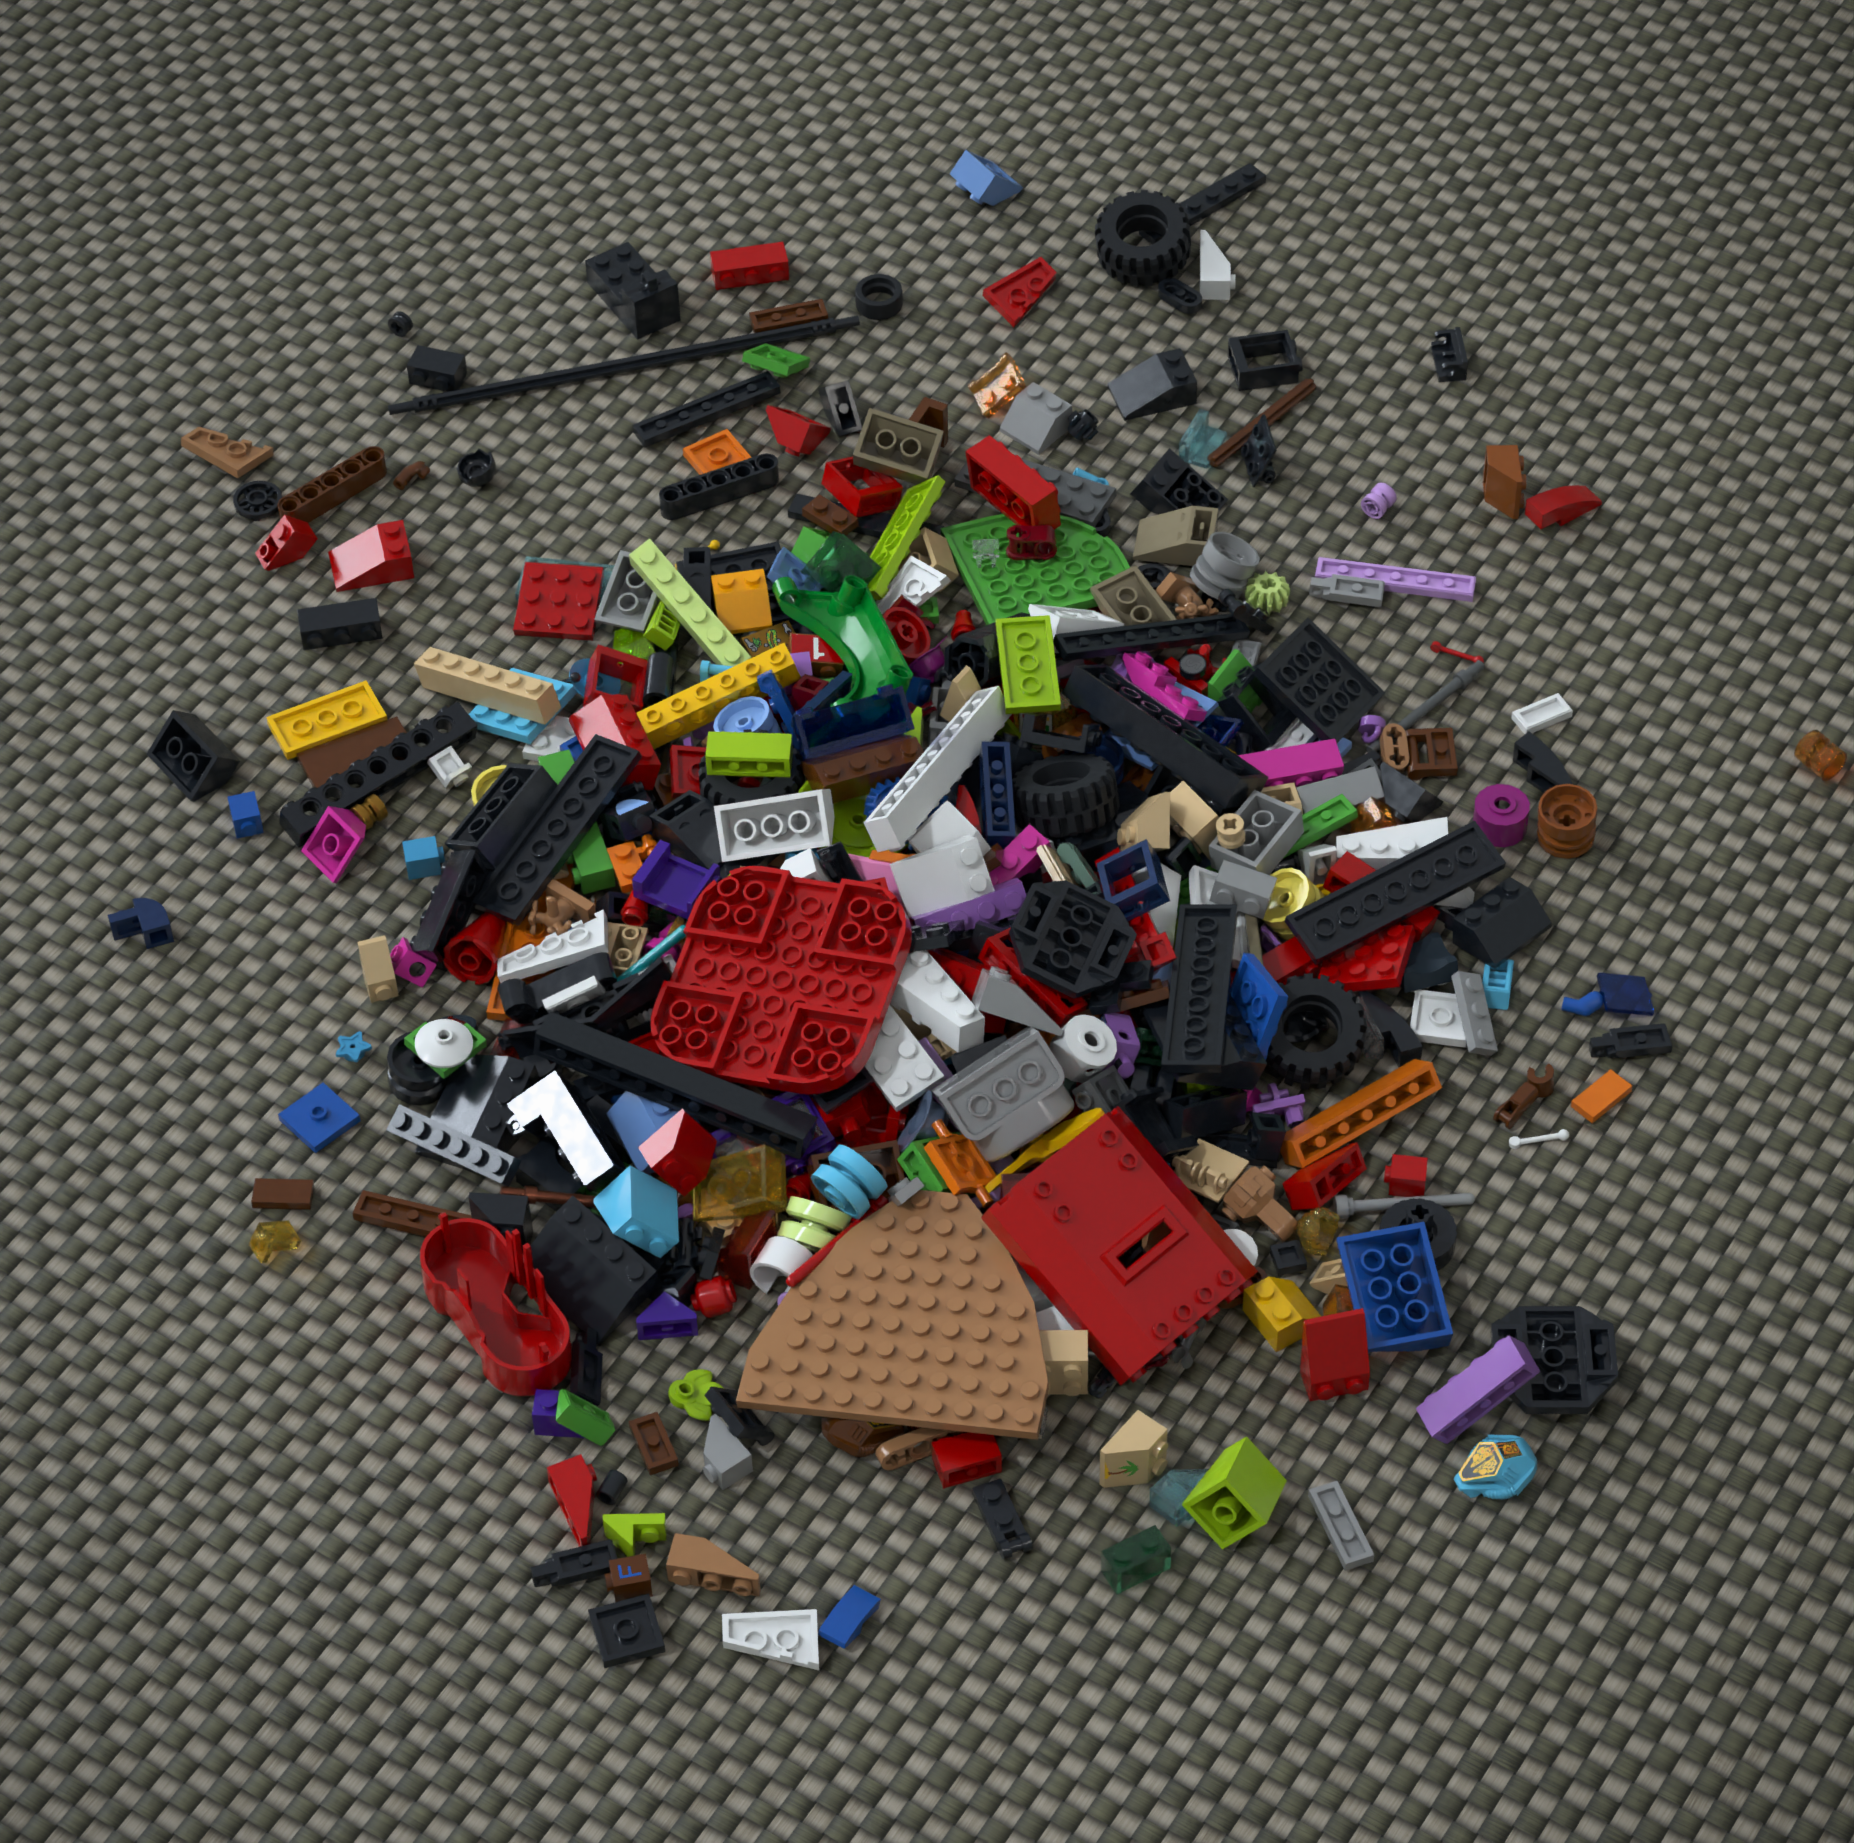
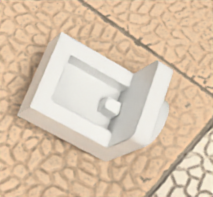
(449, 767)

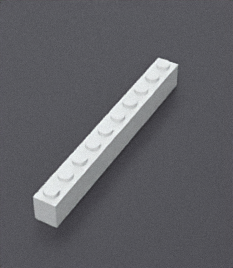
(936, 770)

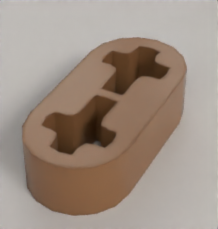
(1400, 747)

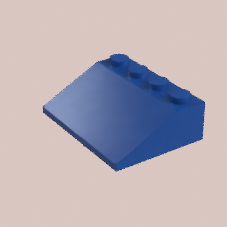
(1398, 1287)

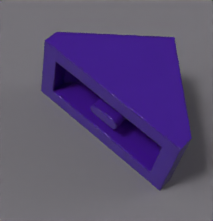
(666, 1319)

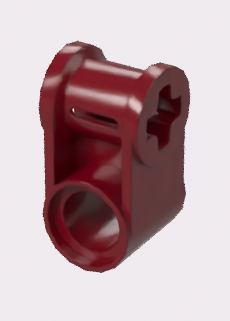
(1033, 541)

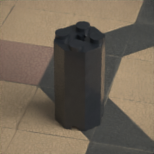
(979, 652)

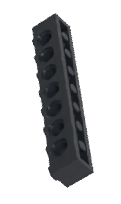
(452, 718)

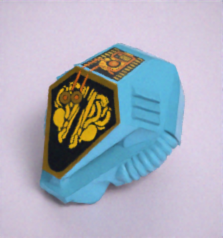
(1497, 1468)

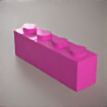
(1298, 763)

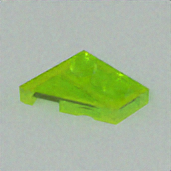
(632, 643)

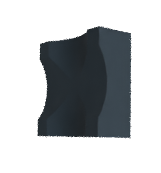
(1428, 964)

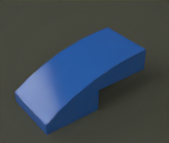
(848, 1616)

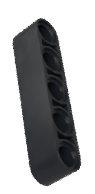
(719, 486)

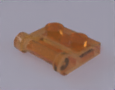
(1001, 390)

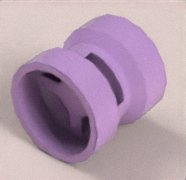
(1377, 502)

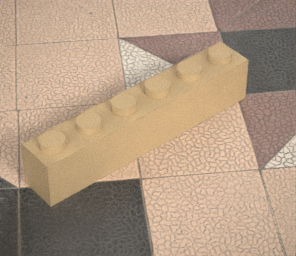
(487, 685)

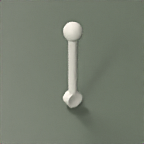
(1515, 1142)

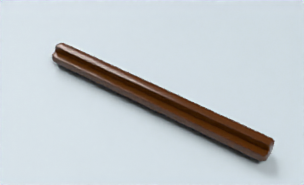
(1272, 414)

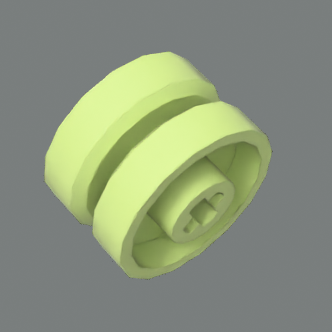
(814, 1225)

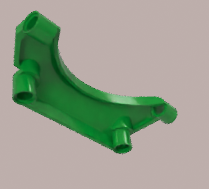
(853, 628)

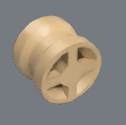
(1230, 831)

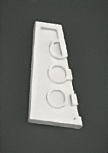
(556, 950)

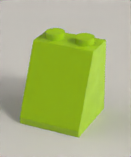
(1235, 1494)

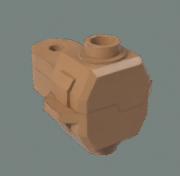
(1254, 1200)

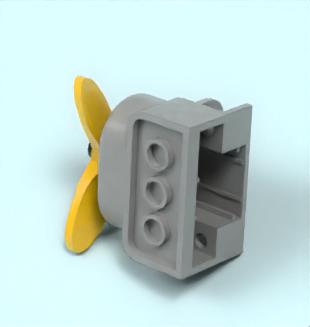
(1012, 1101)

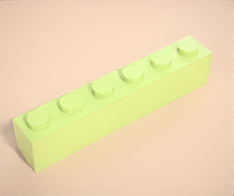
(687, 605)

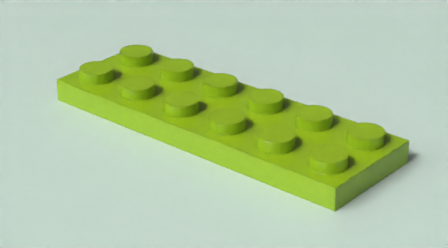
(902, 531)

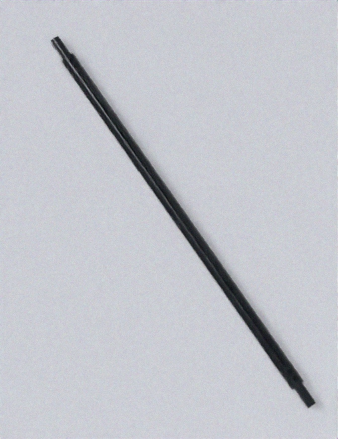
(623, 365)

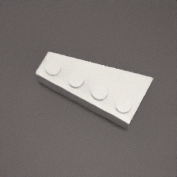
(1389, 844)
(938, 1003)

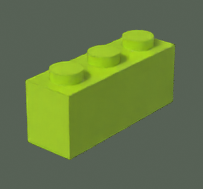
(749, 754)

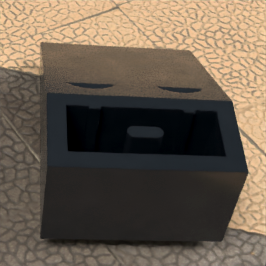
(1175, 485)
(689, 828)

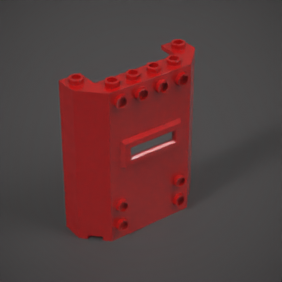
(1091, 1207)

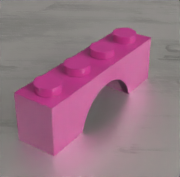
(1020, 856)

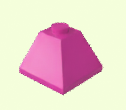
(334, 841)

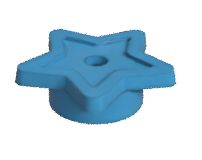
(356, 1053)

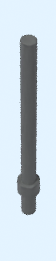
(1460, 680)

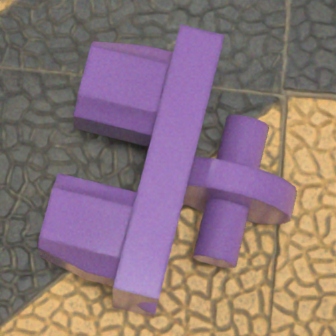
(1288, 1106)

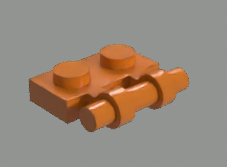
(627, 860)

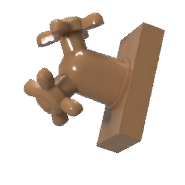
(1184, 592)
(561, 906)

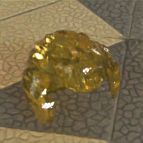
(1317, 1230)

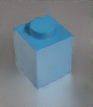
(423, 857)

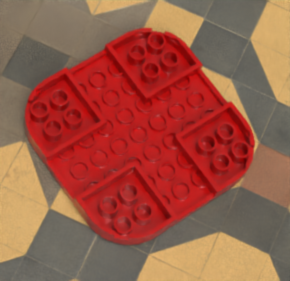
(783, 980)

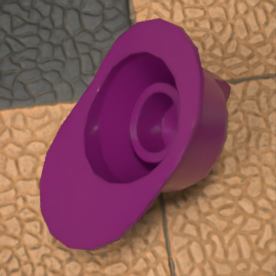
(928, 663)

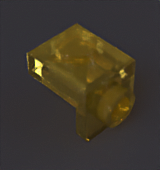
(273, 1237)

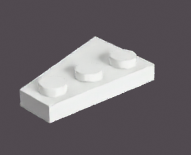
(914, 581)
(774, 1635)

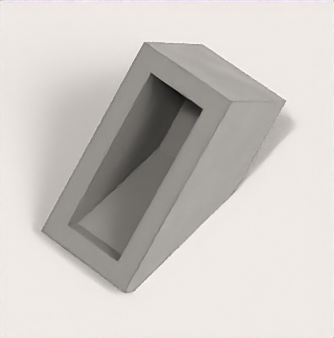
(724, 1455)

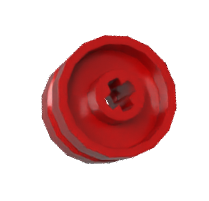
(908, 632)

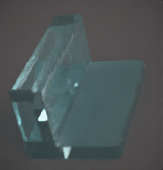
(1200, 440)

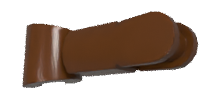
(1525, 1096)

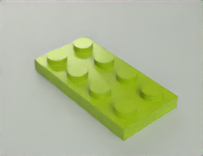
(1027, 664)

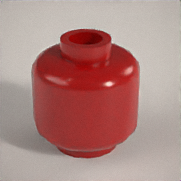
(714, 1296)

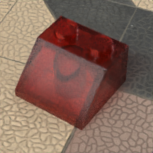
(745, 1246)

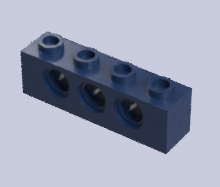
(996, 793)

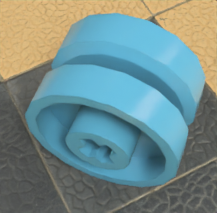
(849, 1181)

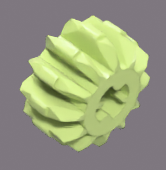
(1267, 592)

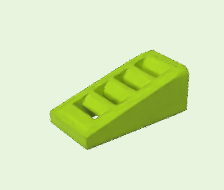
(658, 635)

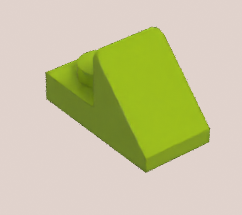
(629, 1528)

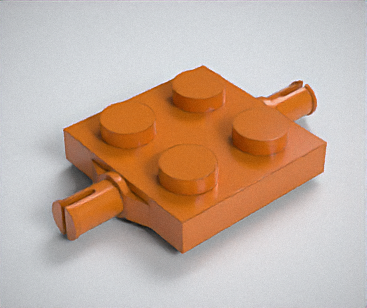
(960, 1163)

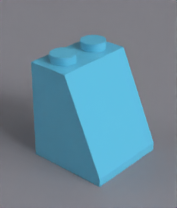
(641, 1211)

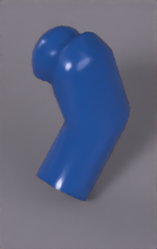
(1585, 1005)

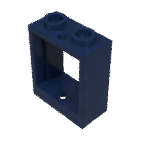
(1151, 892)

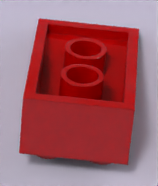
(372, 558)
(1335, 1355)

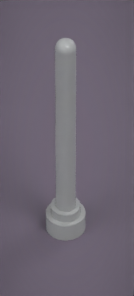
(1347, 1206)

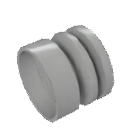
(1224, 565)

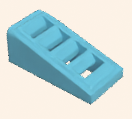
(1498, 985)

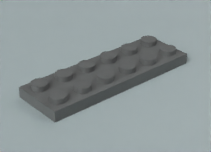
(1077, 496)

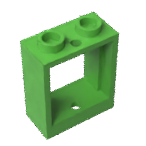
(918, 1164)

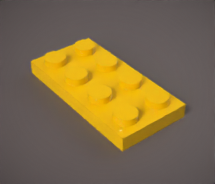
(326, 718)

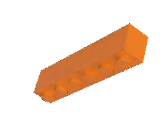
(1359, 1113)

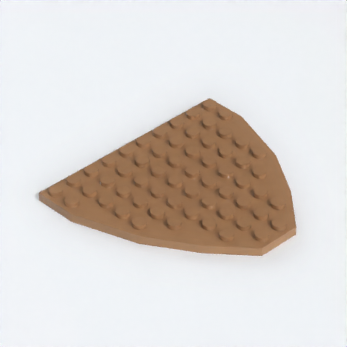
(907, 1327)

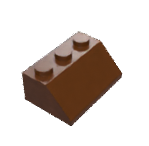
(880, 1155)

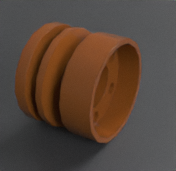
(1566, 821)

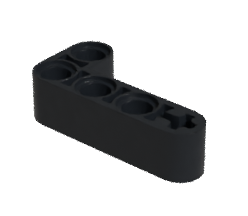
(524, 1001)

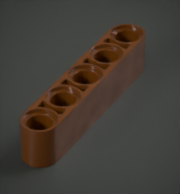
(335, 485)

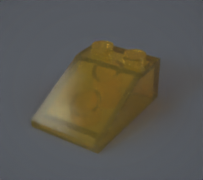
(742, 1185)

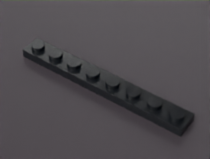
(1150, 636)

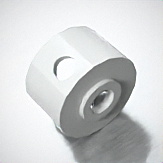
(1084, 1046)
(777, 1258)

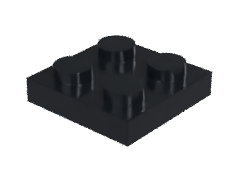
(626, 1630)

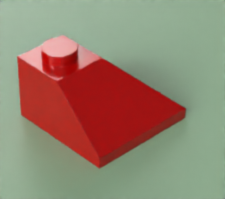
(796, 431)

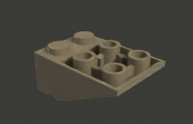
(1175, 535)

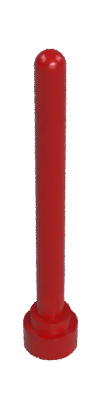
(807, 1267)

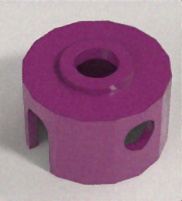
(1502, 826)

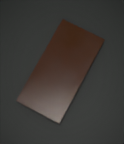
(338, 754)

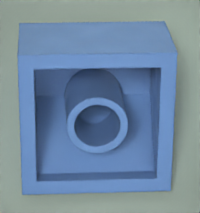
(983, 179)

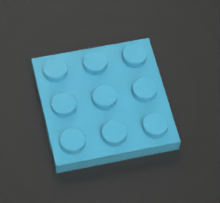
(514, 726)

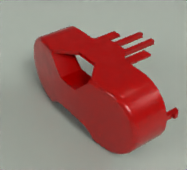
(470, 1278)

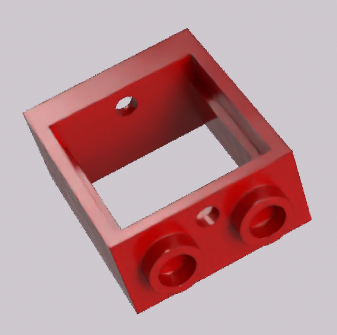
(881, 496)
(631, 670)

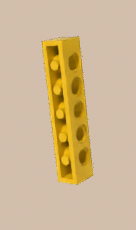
(705, 700)

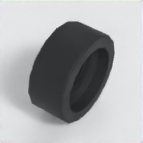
(879, 309)

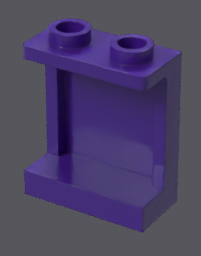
(672, 881)

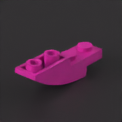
(1158, 683)

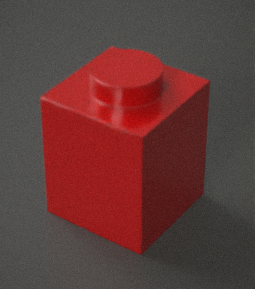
(1406, 1175)

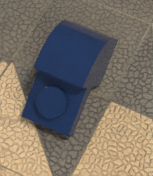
(146, 918)

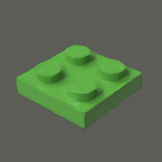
(775, 359)

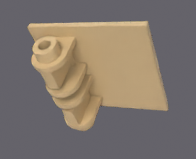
(1209, 1170)

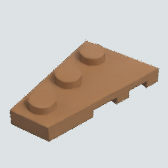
(229, 455)

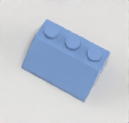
(635, 1121)

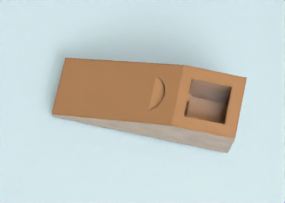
(705, 1565)

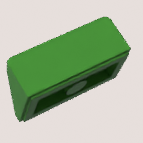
(584, 1418)

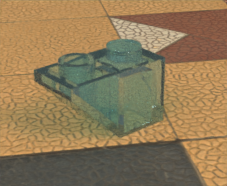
(1171, 1491)

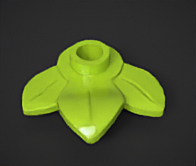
(694, 1386)

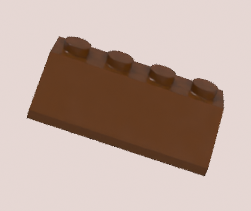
(860, 768)

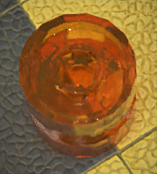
(1820, 754)

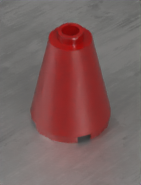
(476, 949)

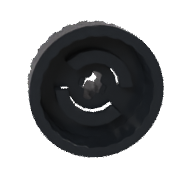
(1437, 1222)

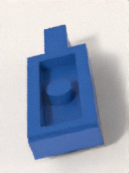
(779, 701)

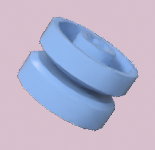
(746, 714)

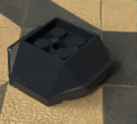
(1091, 924)
(1577, 1344)

